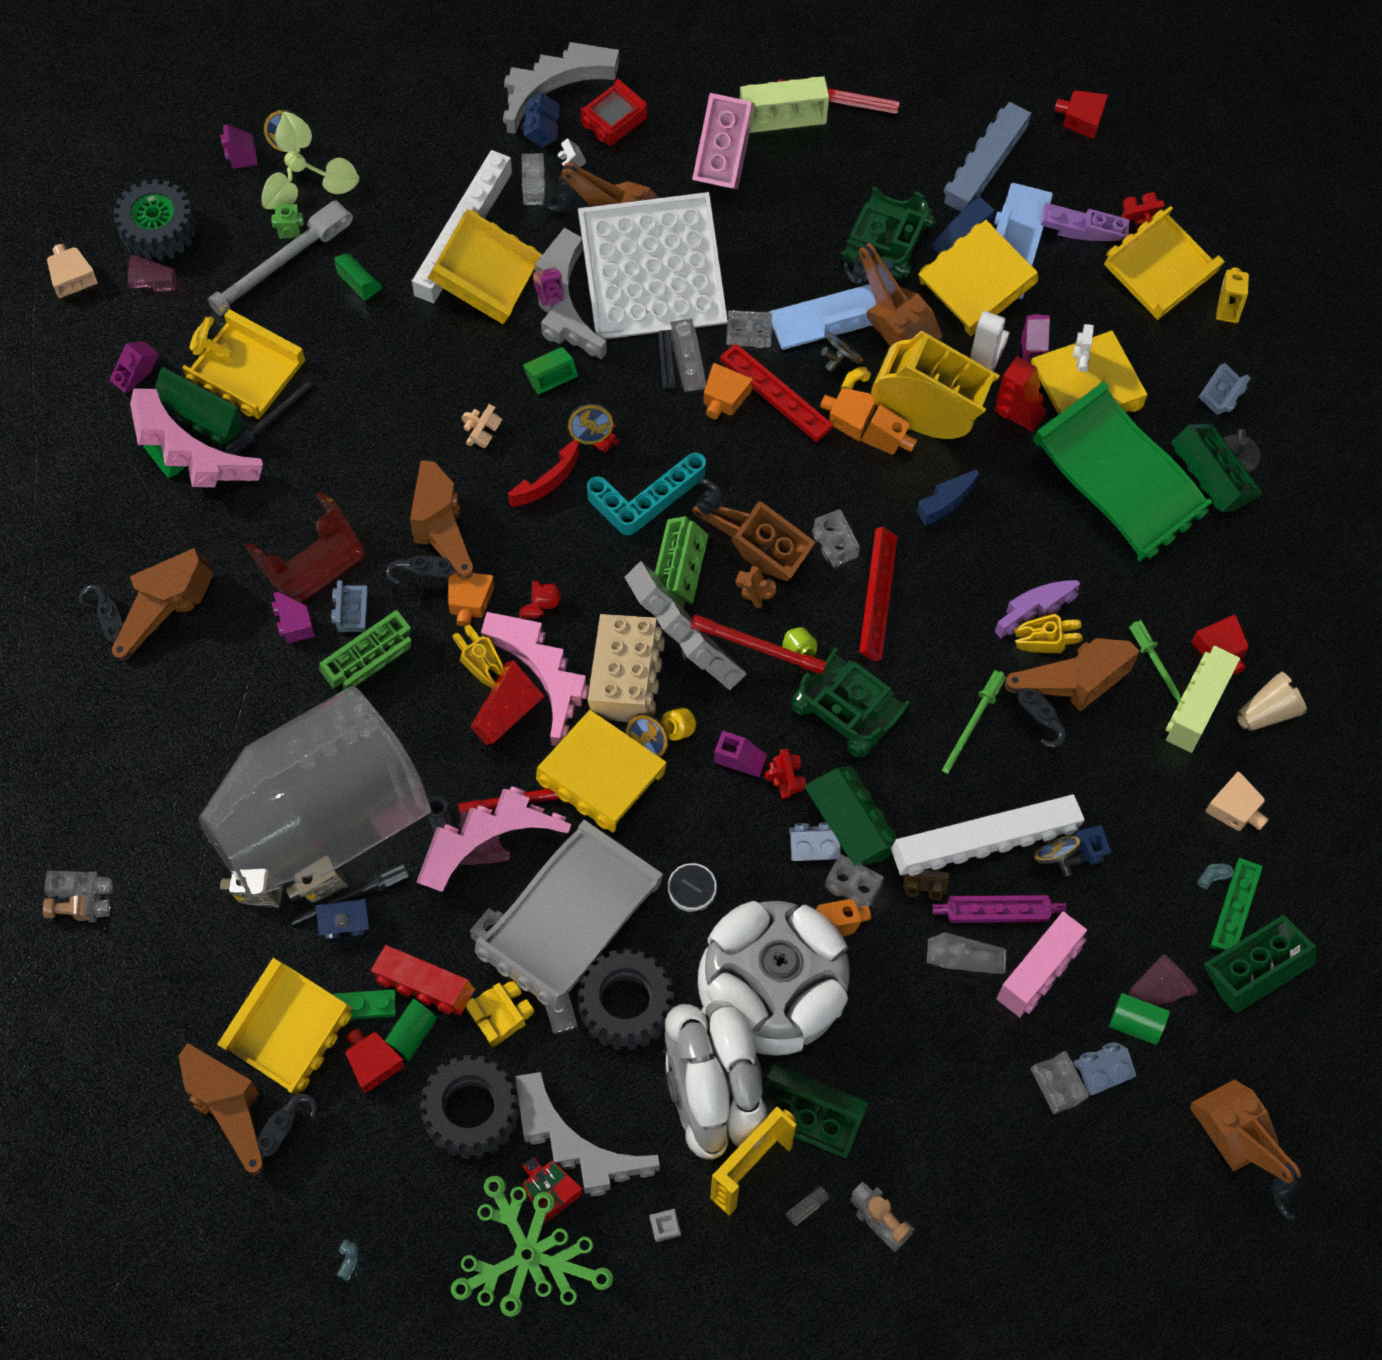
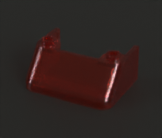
(319, 562)

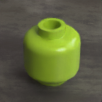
(800, 641)

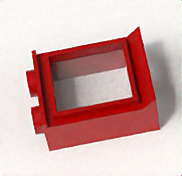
(614, 113)

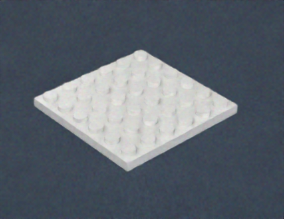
(652, 265)

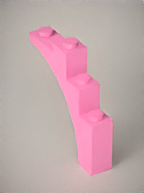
(204, 463)
(526, 642)
(510, 814)

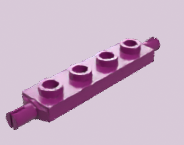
(998, 909)

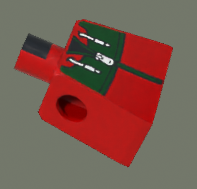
(551, 1180)

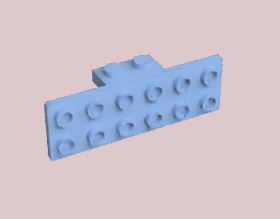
(1021, 219)
(824, 315)

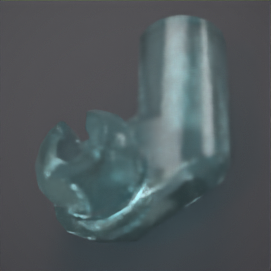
(1215, 872)
(350, 1261)

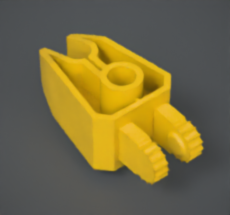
(1047, 634)
(479, 656)

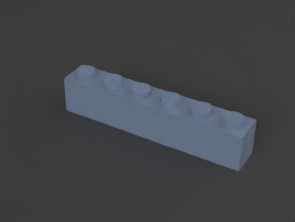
(987, 157)

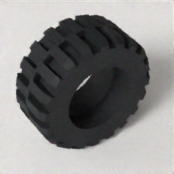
(621, 968)
(460, 1075)

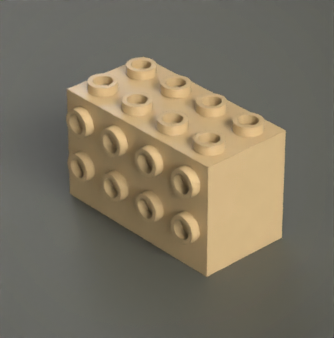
(625, 667)

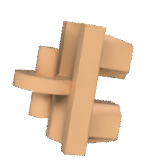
(487, 419)

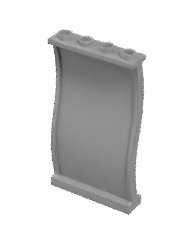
(568, 914)

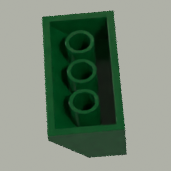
(199, 409)
(1216, 467)
(852, 816)
(1261, 963)
(821, 1112)

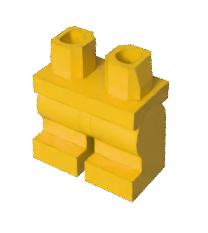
(497, 1014)

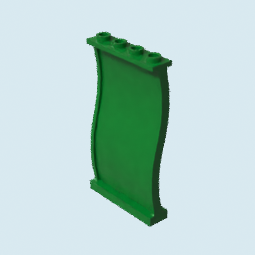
(1122, 471)

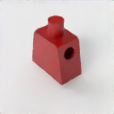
(1082, 112)
(1224, 635)
(371, 1059)

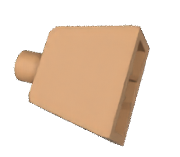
(69, 271)
(1238, 804)

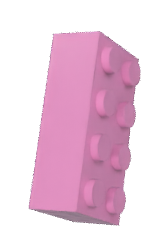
(723, 141)
(1043, 962)

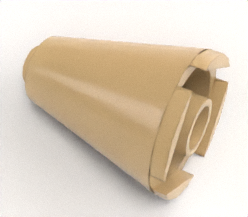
(1272, 704)

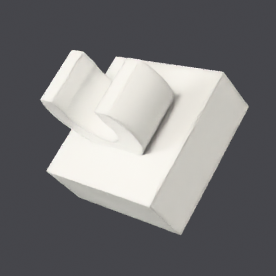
(572, 153)

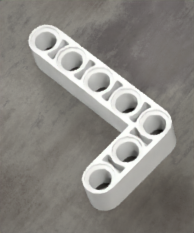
(989, 340)

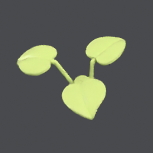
(295, 134)

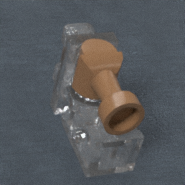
(83, 893)
(879, 1218)

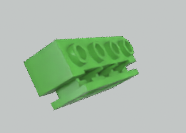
(683, 556)
(365, 648)

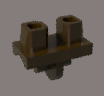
(928, 880)

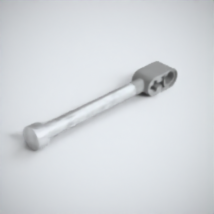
(322, 225)

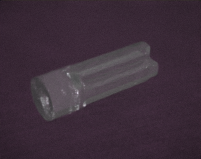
(807, 1206)

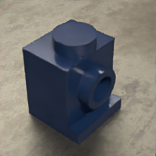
(1093, 845)

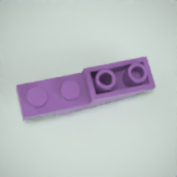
(1085, 226)
(1038, 601)

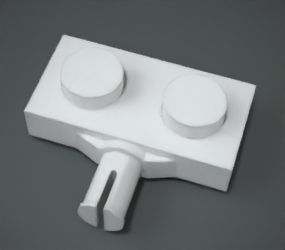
(1082, 348)

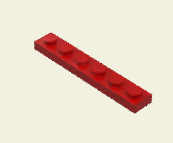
(777, 393)
(878, 594)

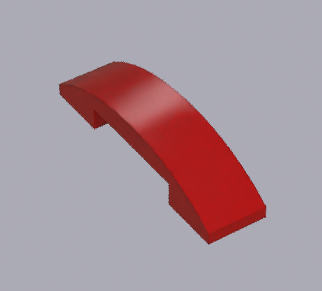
(526, 493)

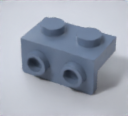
(1224, 389)
(350, 608)
(813, 842)
(1105, 1067)

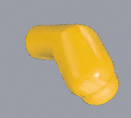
(853, 376)

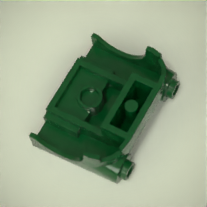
(891, 229)
(850, 703)

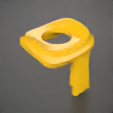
(200, 340)

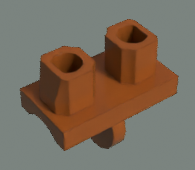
(755, 586)

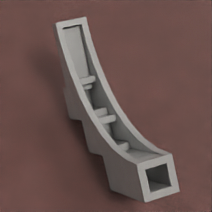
(577, 64)
(563, 320)
(676, 622)
(568, 1148)

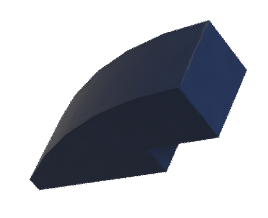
(975, 213)
(946, 497)

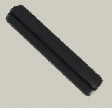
(666, 359)

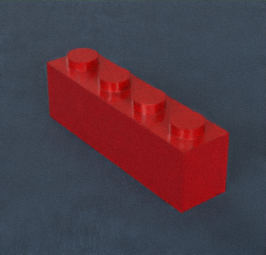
(422, 980)

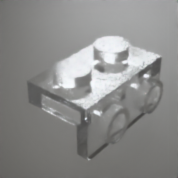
(1060, 1083)

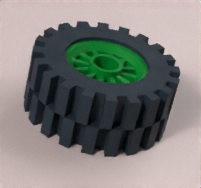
(155, 220)

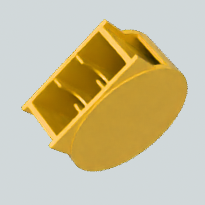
(932, 387)

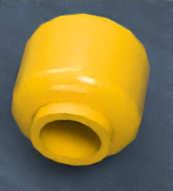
(679, 723)

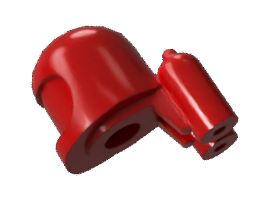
(543, 597)

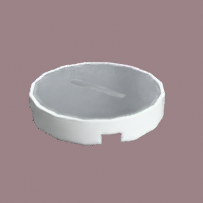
(692, 887)

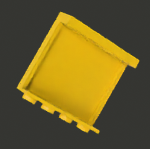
(1161, 264)
(484, 266)
(978, 275)
(1106, 363)
(254, 371)
(599, 770)
(286, 1026)
(776, 1127)

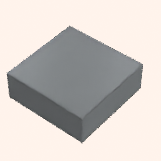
(665, 1225)

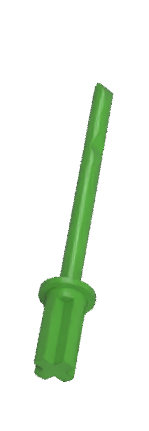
(1148, 645)
(988, 696)

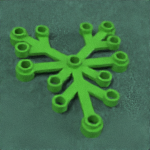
(557, 1264)

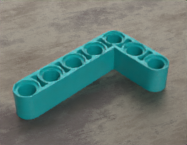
(648, 497)

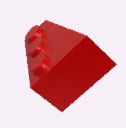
(1020, 395)
(508, 701)

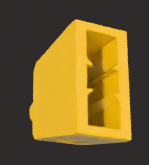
(1234, 285)

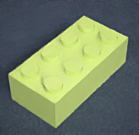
(787, 103)
(1201, 698)

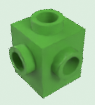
(287, 221)

